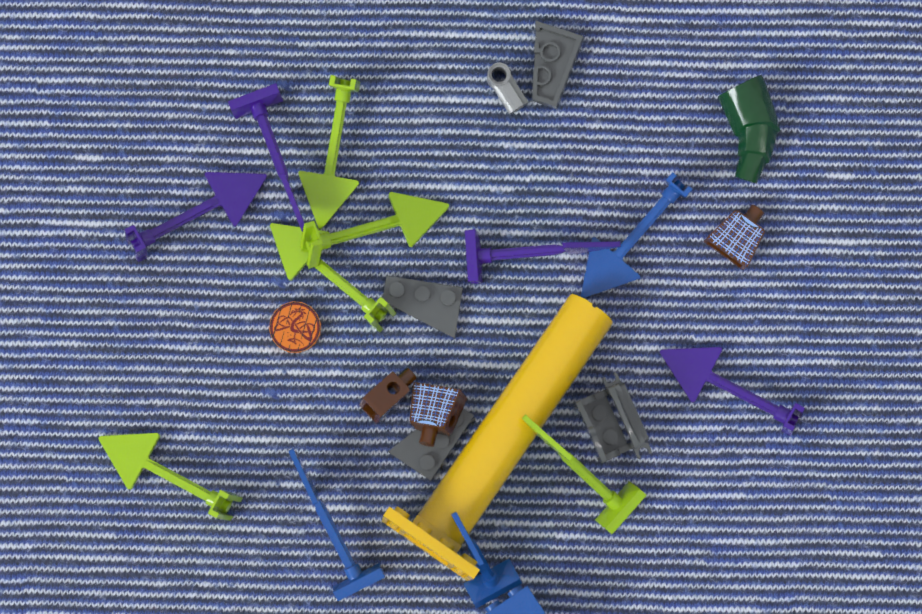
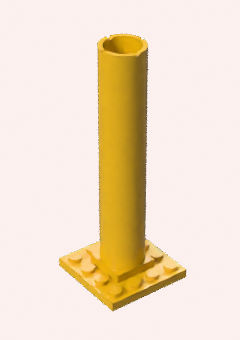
(503, 436)

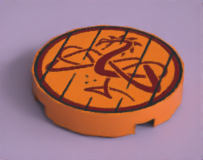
(295, 327)

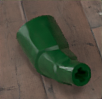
(754, 123)

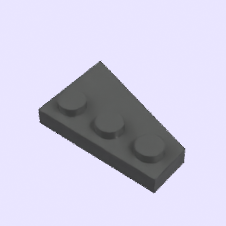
(553, 62)
(426, 301)
(428, 459)

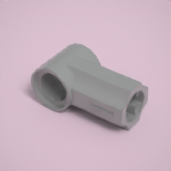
(507, 90)

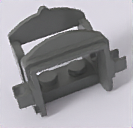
(604, 426)

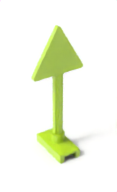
(326, 191)
(412, 214)
(293, 259)
(132, 454)
(618, 505)

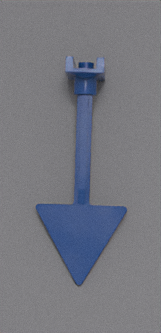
(607, 268)
(357, 578)
(491, 581)

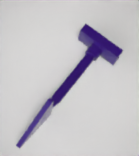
(256, 104)
(232, 192)
(477, 256)
(694, 368)

